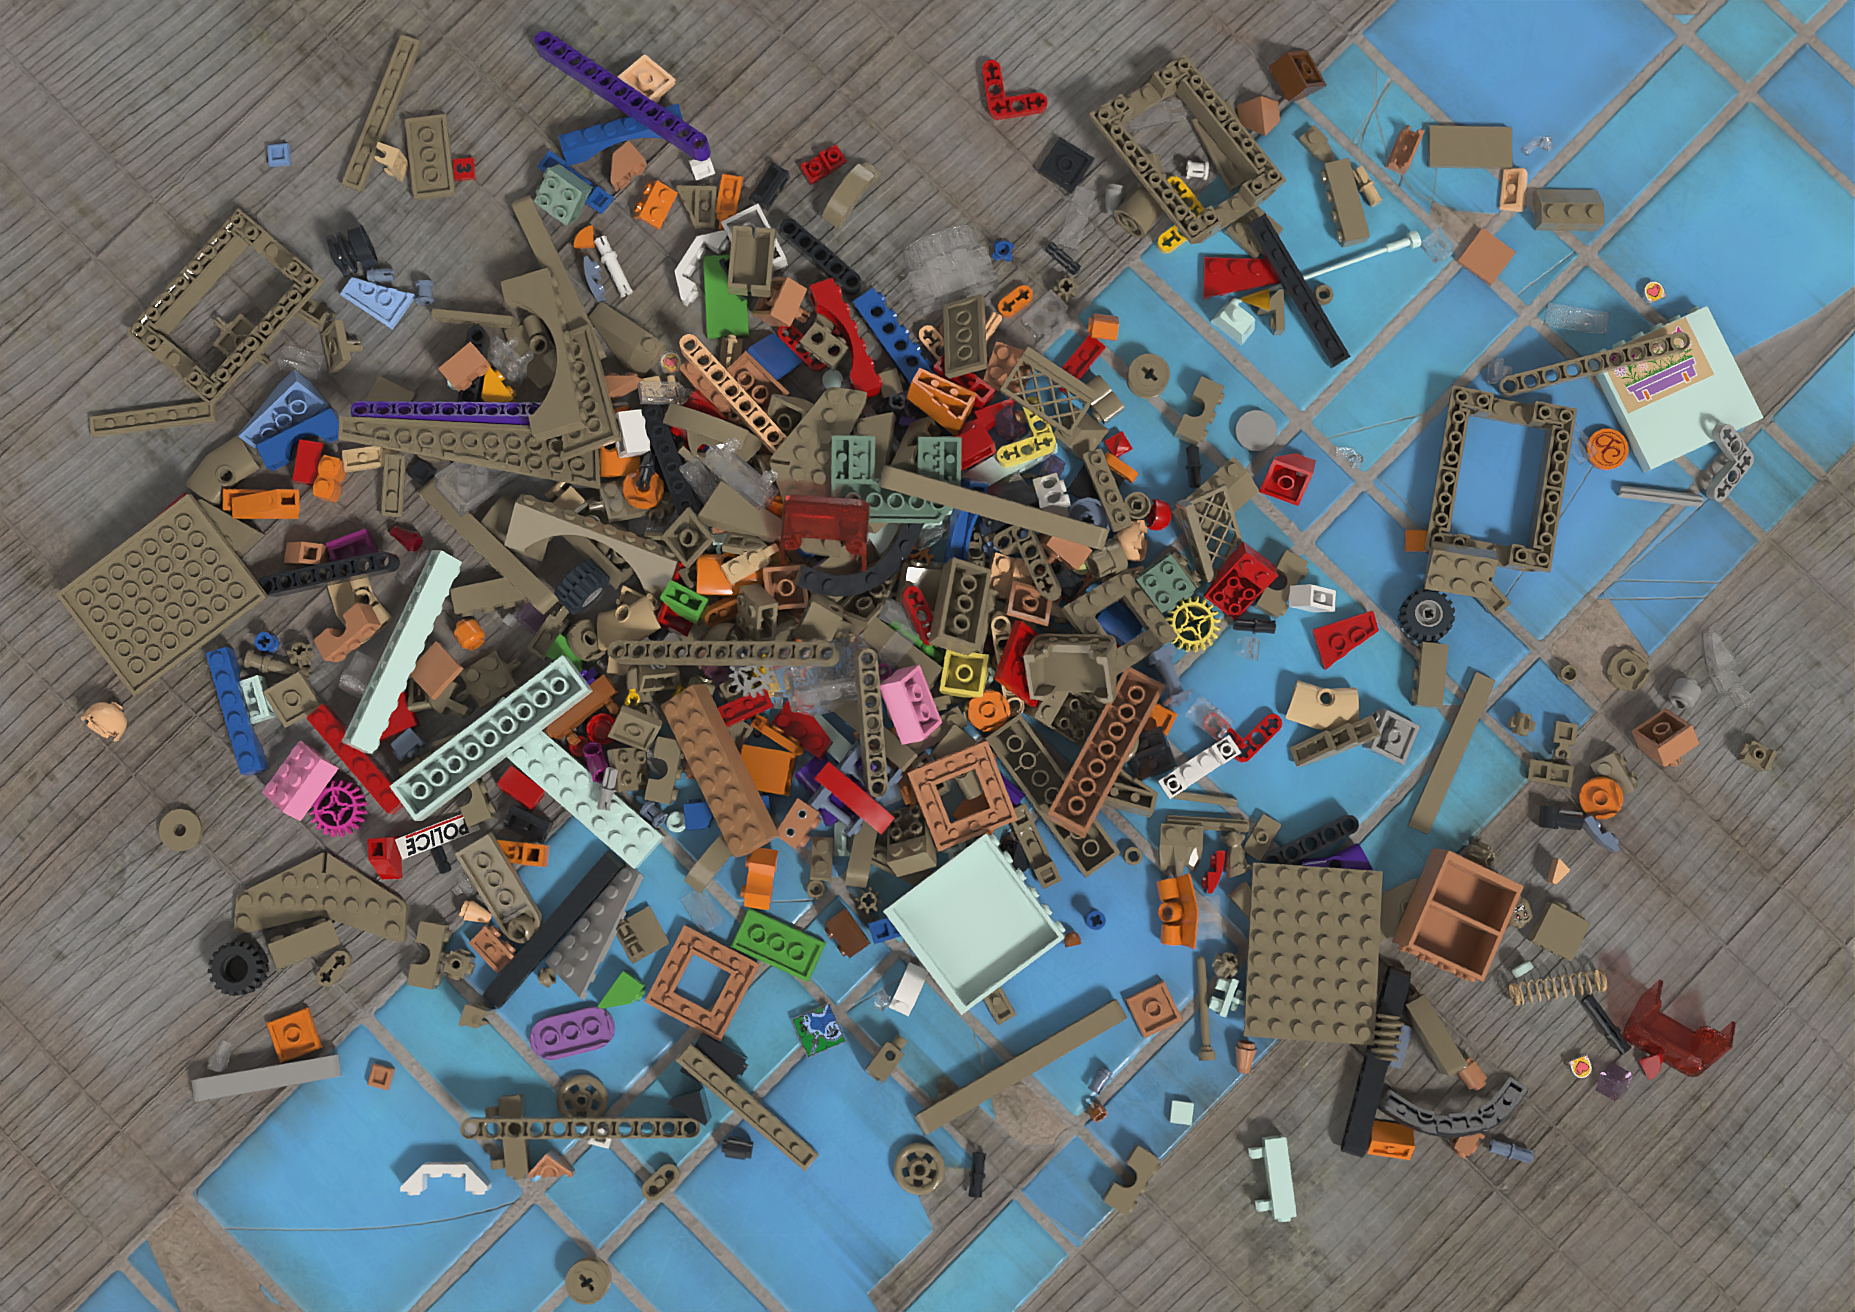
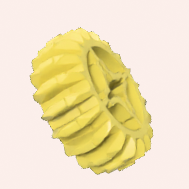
(1208, 616)

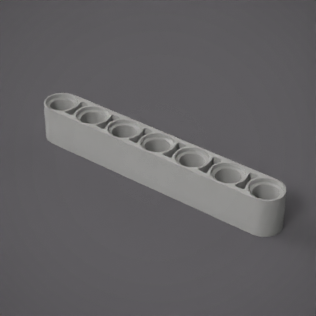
(266, 1077)

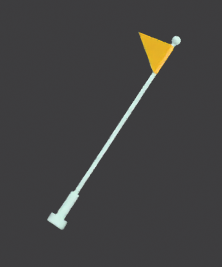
(1262, 299)

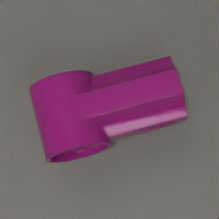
(595, 761)

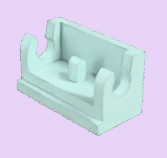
(256, 701)

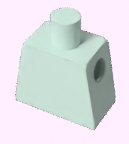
(1234, 322)

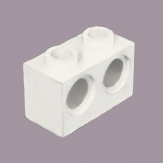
(1050, 494)

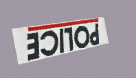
(433, 836)

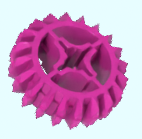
(336, 799)

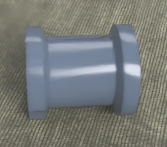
(424, 292)
(653, 814)

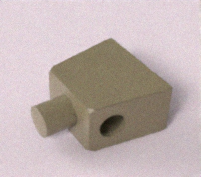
(822, 619)
(880, 1067)

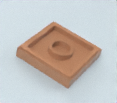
(1486, 257)
(435, 670)
(1153, 1009)

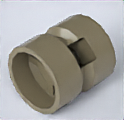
(1137, 505)

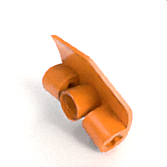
(610, 462)
(712, 579)
(1178, 911)

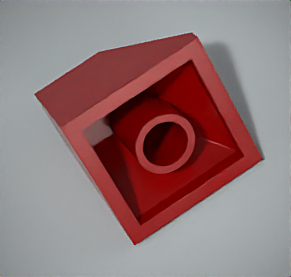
(1288, 477)

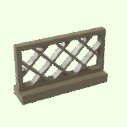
(1058, 376)
(1195, 536)

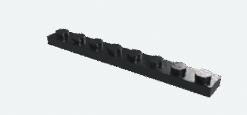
(1298, 290)

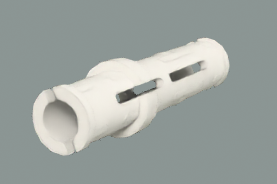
(609, 258)

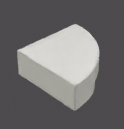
(605, 1143)

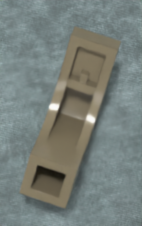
(849, 192)
(709, 865)

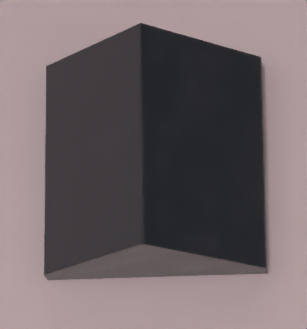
(693, 1105)

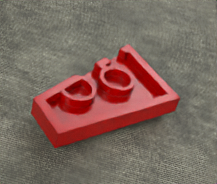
(1342, 636)
(804, 729)

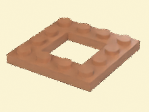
(952, 833)
(666, 1000)

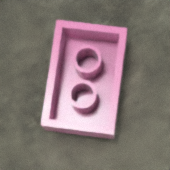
(910, 704)
(299, 780)

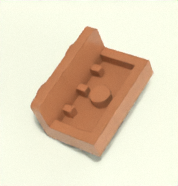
(493, 948)

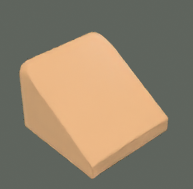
(1557, 871)

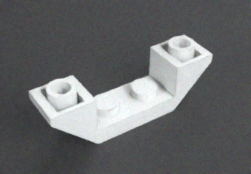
(714, 241)
(1199, 766)
(475, 1179)

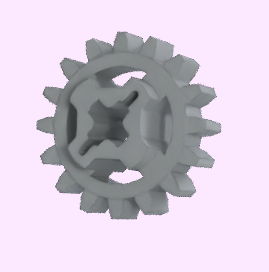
(749, 683)

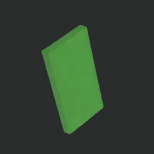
(724, 311)
(778, 944)

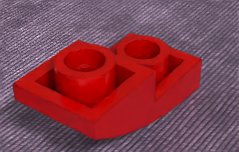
(823, 165)
(1211, 879)

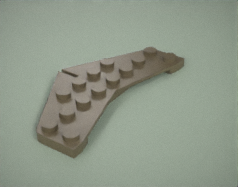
(810, 454)
(308, 892)

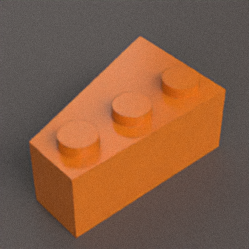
(941, 400)

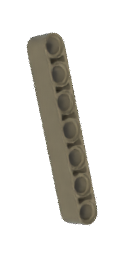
(876, 731)

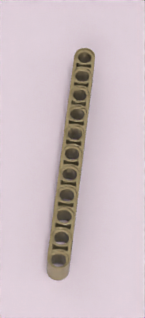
(993, 507)
(731, 658)
(1020, 1066)
(570, 1131)

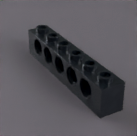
(669, 459)

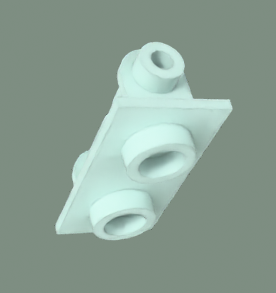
(842, 842)

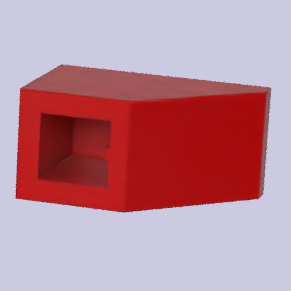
(385, 857)

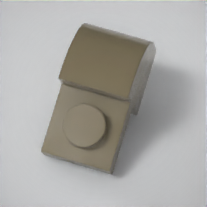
(446, 701)

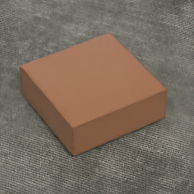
(381, 1076)

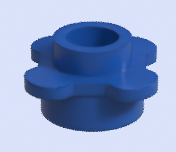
(1003, 245)

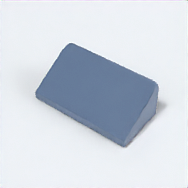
(1405, 1037)

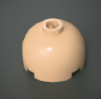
(1133, 540)
(106, 719)

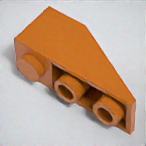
(267, 505)

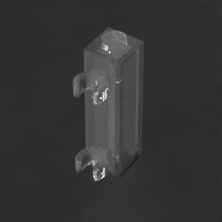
(741, 476)

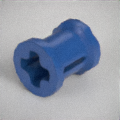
(263, 637)
(1097, 926)

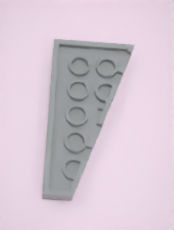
(593, 934)

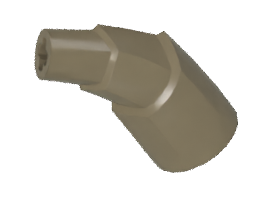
(1139, 208)

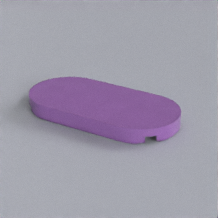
(572, 1033)

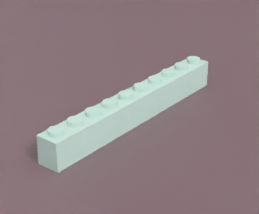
(986, 471)
(402, 651)

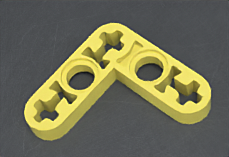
(1038, 436)

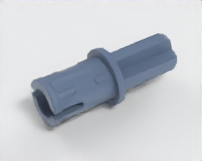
(1510, 1151)

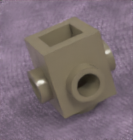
(466, 964)

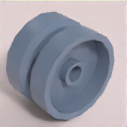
(1089, 509)

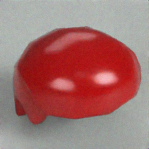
(1159, 515)
(599, 727)

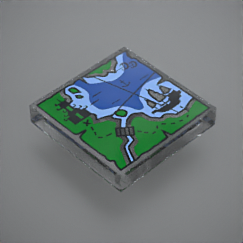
(818, 1030)

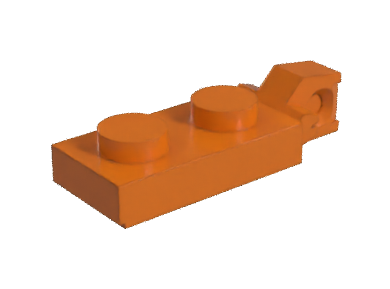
(728, 197)
(775, 734)

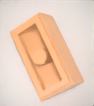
(1513, 189)

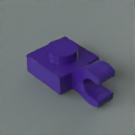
(591, 675)

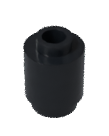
(737, 1147)

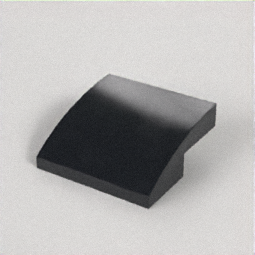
(1152, 755)

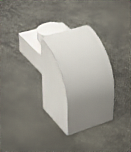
(909, 989)

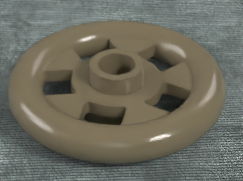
(582, 1081)
(902, 1161)

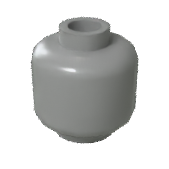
(1684, 693)

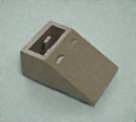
(1065, 715)
(910, 842)

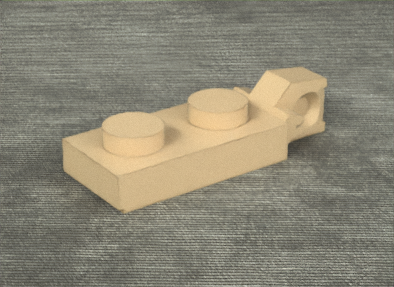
(365, 458)
(748, 563)

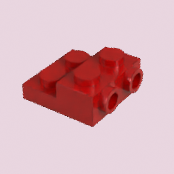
(700, 403)

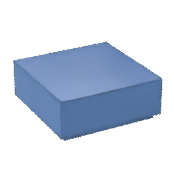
(279, 155)

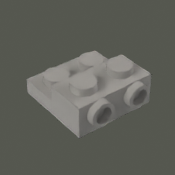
(1395, 738)

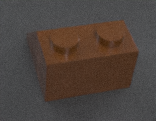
(1297, 75)
(847, 933)

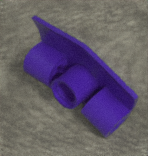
(806, 778)
(1349, 858)

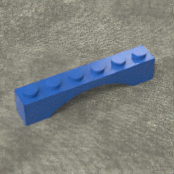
(585, 143)
(962, 525)
(244, 740)

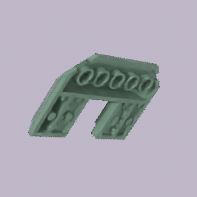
(855, 477)

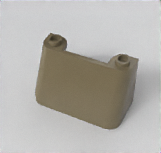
(1071, 665)

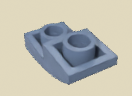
(592, 275)
(1605, 838)

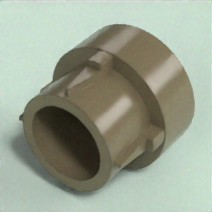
(1107, 561)

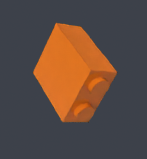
(769, 768)

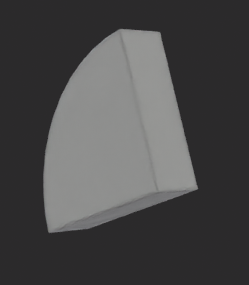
(510, 619)

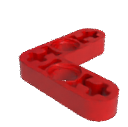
(1001, 100)
(795, 332)
(923, 606)
(1240, 742)

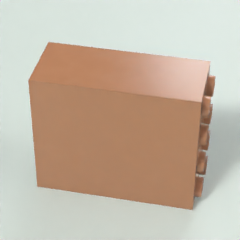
(1457, 915)

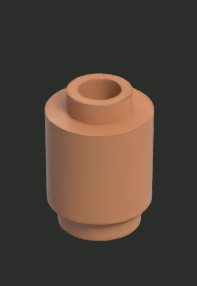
(1472, 1075)

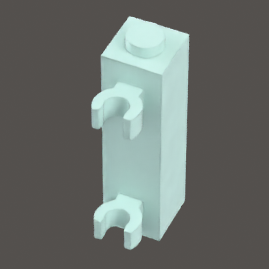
(1279, 1178)

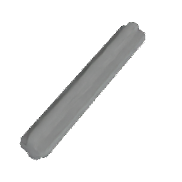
(1660, 496)

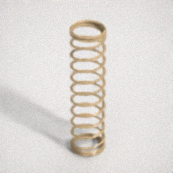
(1519, 995)

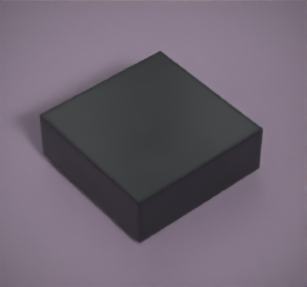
(422, 472)

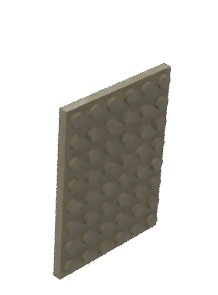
(162, 595)
(1313, 953)

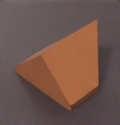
(1259, 114)
(552, 1166)

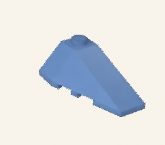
(285, 407)

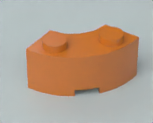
(759, 885)

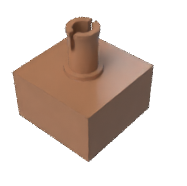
(783, 304)
(1062, 550)
(779, 584)
(1665, 738)

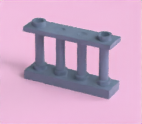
(1162, 663)
(848, 766)

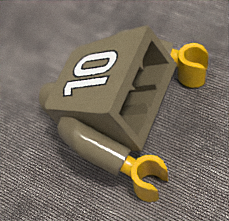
(652, 678)

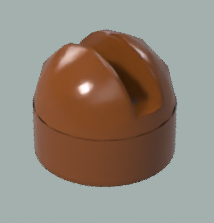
(1072, 939)
(1097, 1113)

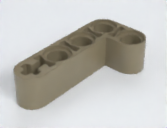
(1034, 562)
(861, 856)

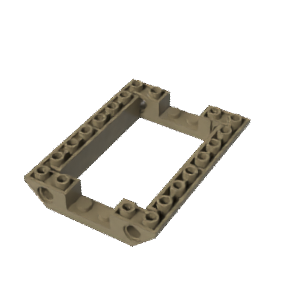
(1222, 125)
(194, 282)
(1559, 428)

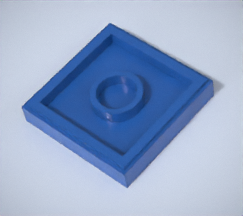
(774, 356)
(1120, 623)

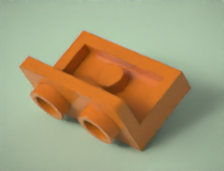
(654, 203)

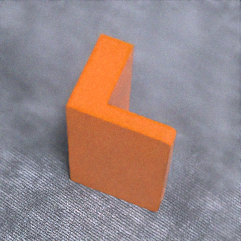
(1391, 1140)

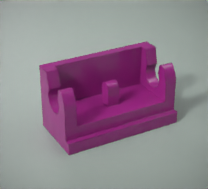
(352, 545)

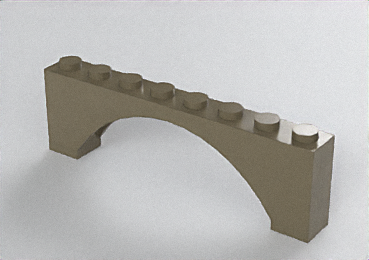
(562, 407)
(538, 520)

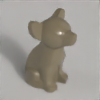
(1235, 858)

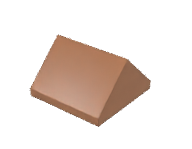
(1027, 603)

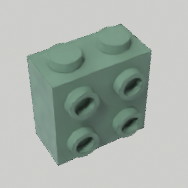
(562, 194)
(1166, 583)

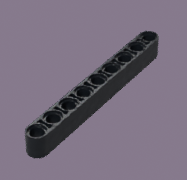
(553, 929)
(1373, 1069)

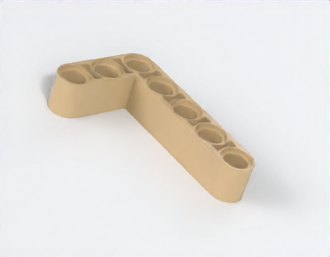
(998, 634)

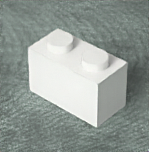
(633, 434)
(1312, 598)

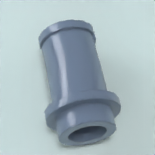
(380, 275)
(1100, 1080)

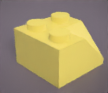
(964, 674)

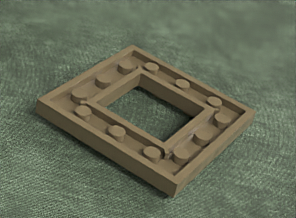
(1123, 586)

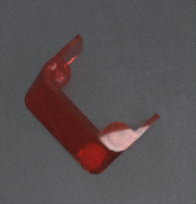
(825, 519)
(1680, 1047)

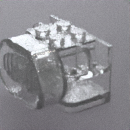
(948, 268)
(824, 689)

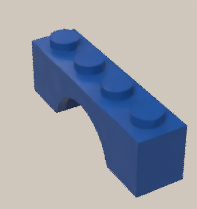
(278, 450)
(699, 815)

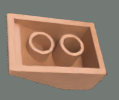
(755, 381)

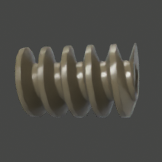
(1387, 1037)

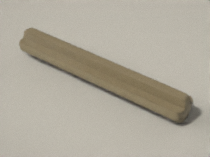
(1213, 824)

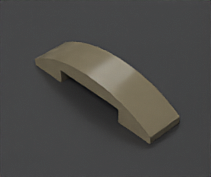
(704, 425)
(1035, 848)

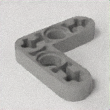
(1739, 461)

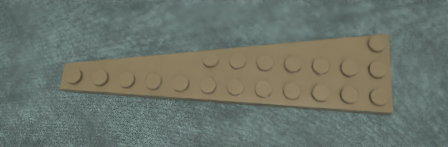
(479, 444)

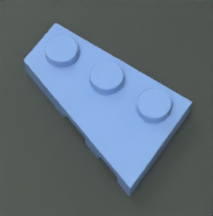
(380, 302)

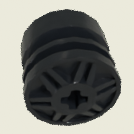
(351, 250)

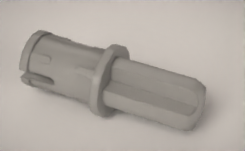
(607, 788)

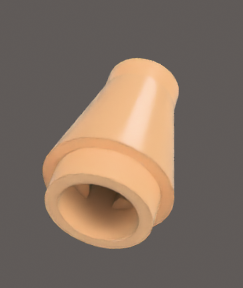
(474, 912)

